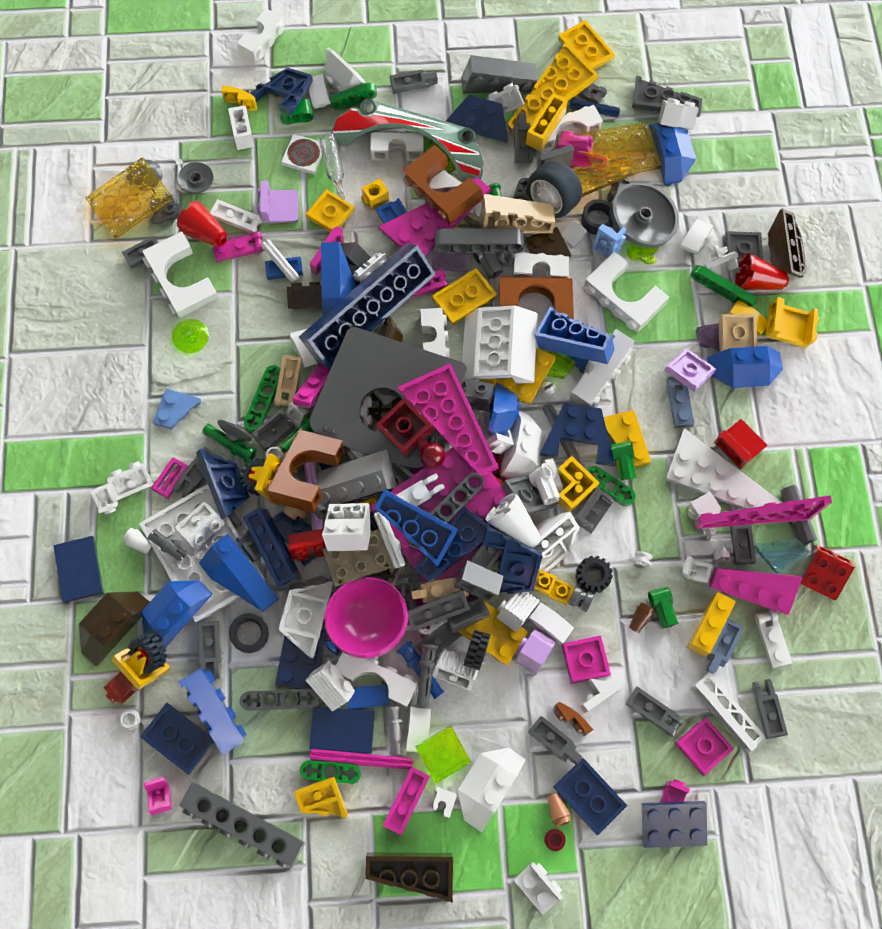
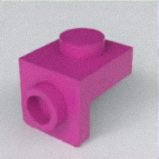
(158, 795)

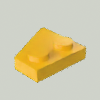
(321, 798)

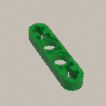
(722, 286)
(261, 398)

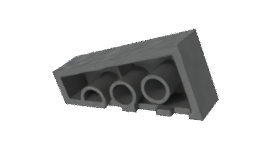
(493, 74)

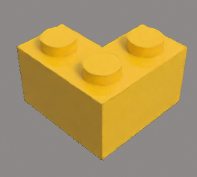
(579, 484)

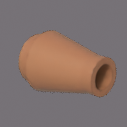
(558, 811)

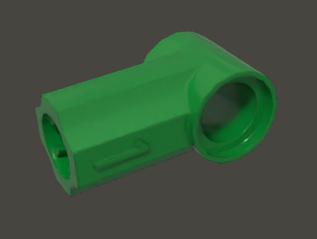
(623, 455)
(662, 602)

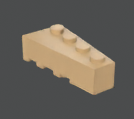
(516, 214)

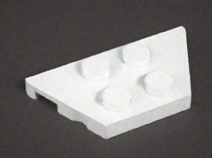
(305, 616)

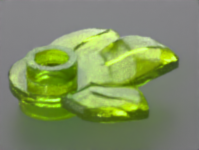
(644, 254)

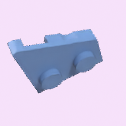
(173, 408)

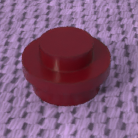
(555, 840)

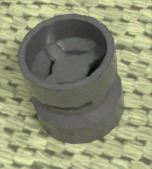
(581, 599)

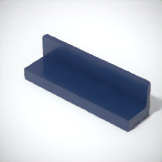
(272, 547)

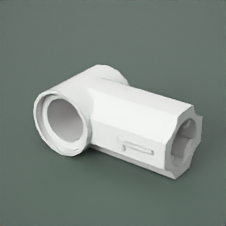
(543, 480)

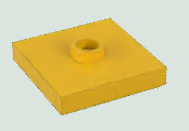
(330, 211)

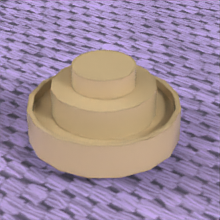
(293, 512)

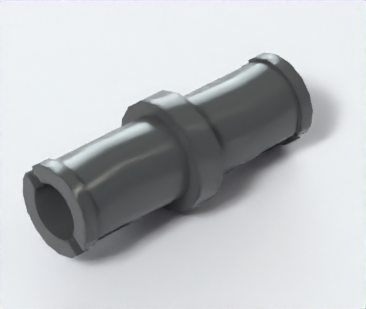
(167, 545)

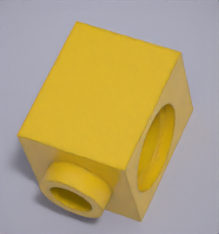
(376, 187)

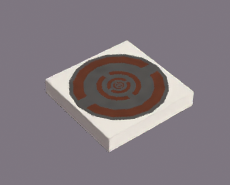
(302, 154)

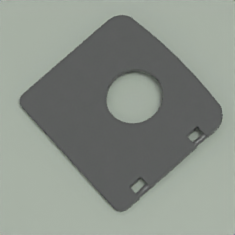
(363, 366)

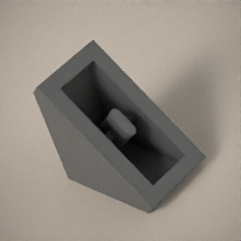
(355, 254)

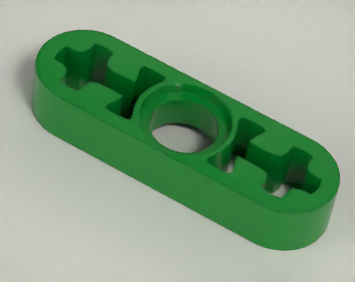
(343, 100)
(618, 484)
(315, 764)

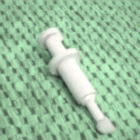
(396, 729)

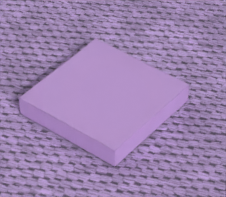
(690, 370)

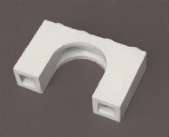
(182, 299)
(634, 314)

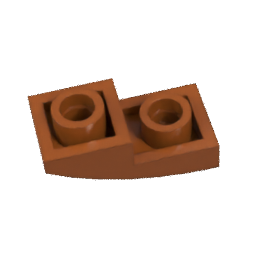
(566, 714)

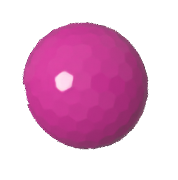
(366, 618)

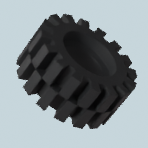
(602, 566)
(476, 650)

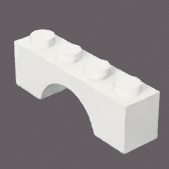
(581, 121)
(400, 688)

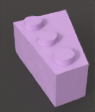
(534, 650)

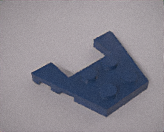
(286, 84)
(580, 425)
(517, 562)

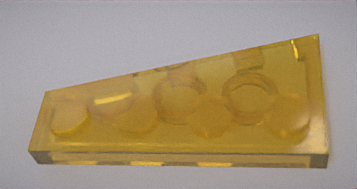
(602, 175)

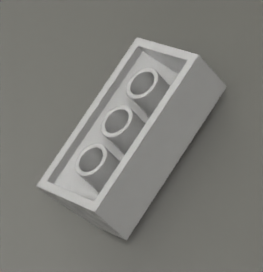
(356, 479)

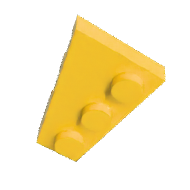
(625, 428)

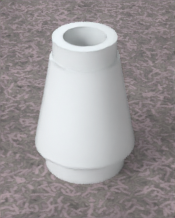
(137, 541)

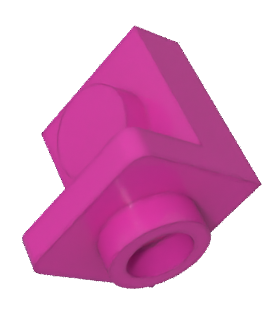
(674, 791)

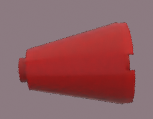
(201, 225)
(759, 275)

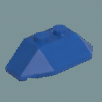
(674, 151)
(746, 366)
(503, 410)
(173, 608)

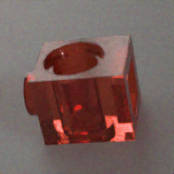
(119, 689)

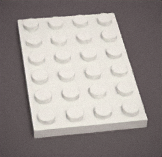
(189, 567)

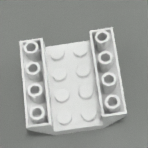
(500, 344)

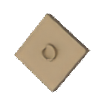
(737, 331)

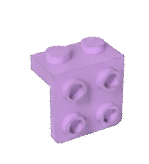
(277, 205)

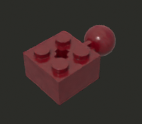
(406, 441)

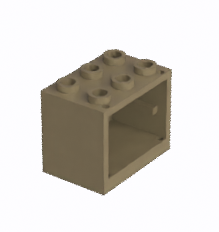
(360, 563)

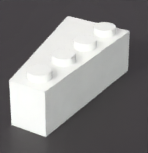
(600, 374)

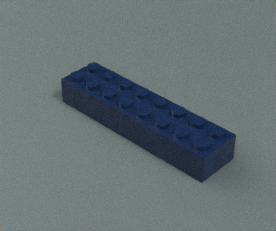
(368, 302)

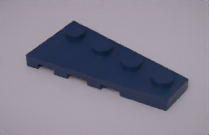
(468, 536)

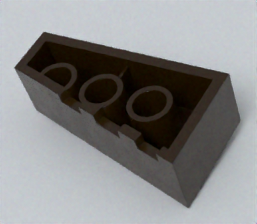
(415, 872)

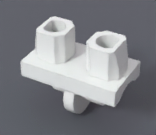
(730, 260)

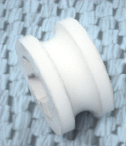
(642, 558)

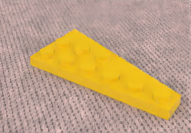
(564, 77)

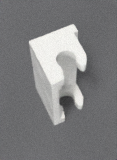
(444, 798)

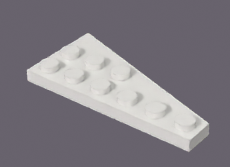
(705, 471)

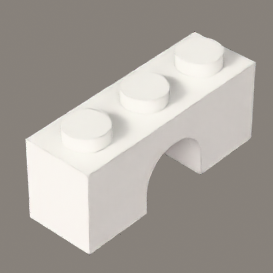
(254, 46)
(384, 143)
(554, 266)
(433, 323)

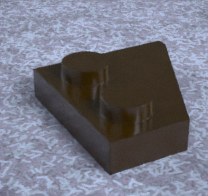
(547, 244)

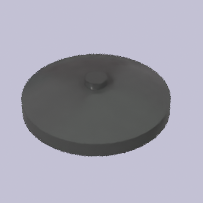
(645, 213)

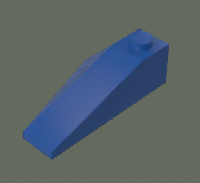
(335, 275)
(232, 570)

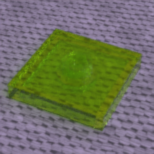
(443, 754)

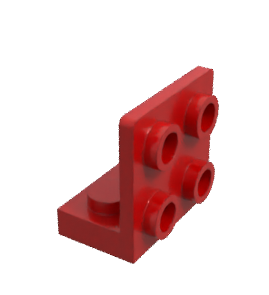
(740, 443)
(306, 545)
(827, 572)

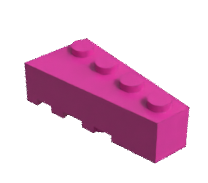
(762, 588)

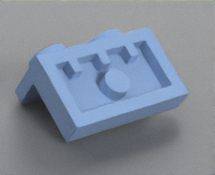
(608, 240)

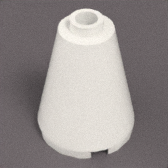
(514, 520)

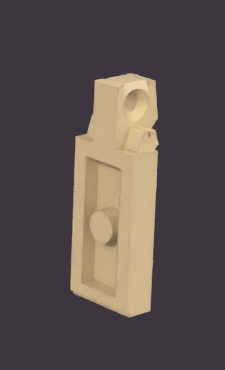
(436, 590)

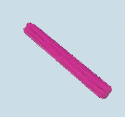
(361, 759)

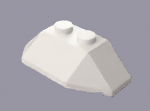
(340, 73)
(525, 453)
(556, 539)
(487, 785)

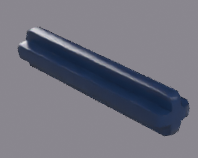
(601, 108)

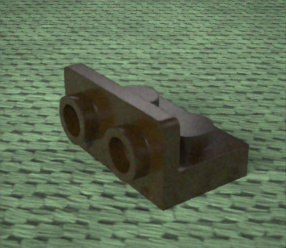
(304, 296)

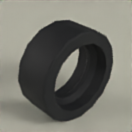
(598, 204)
(246, 618)

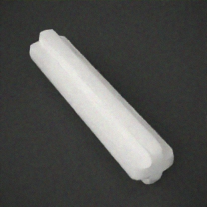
(280, 261)
(389, 540)

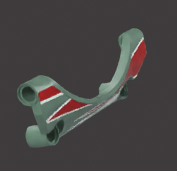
(449, 136)

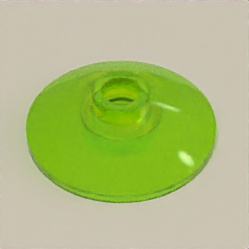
(193, 342)

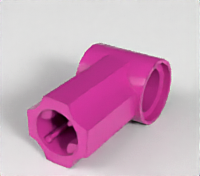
(579, 142)

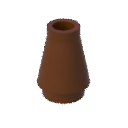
(642, 615)

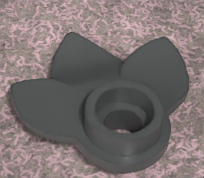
(168, 211)

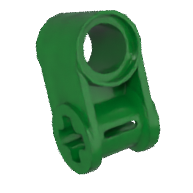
(302, 113)

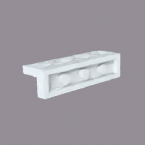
(724, 715)

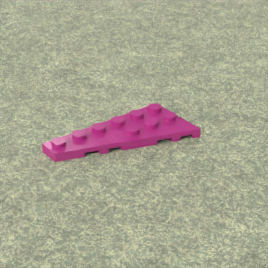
(420, 225)
(445, 406)
(769, 513)

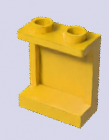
(791, 324)

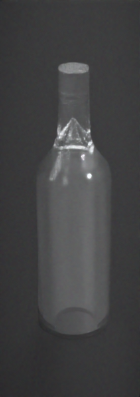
(332, 162)

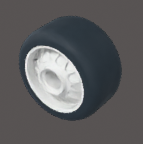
(555, 185)

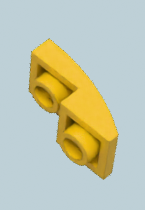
(236, 95)
(742, 308)
(553, 588)

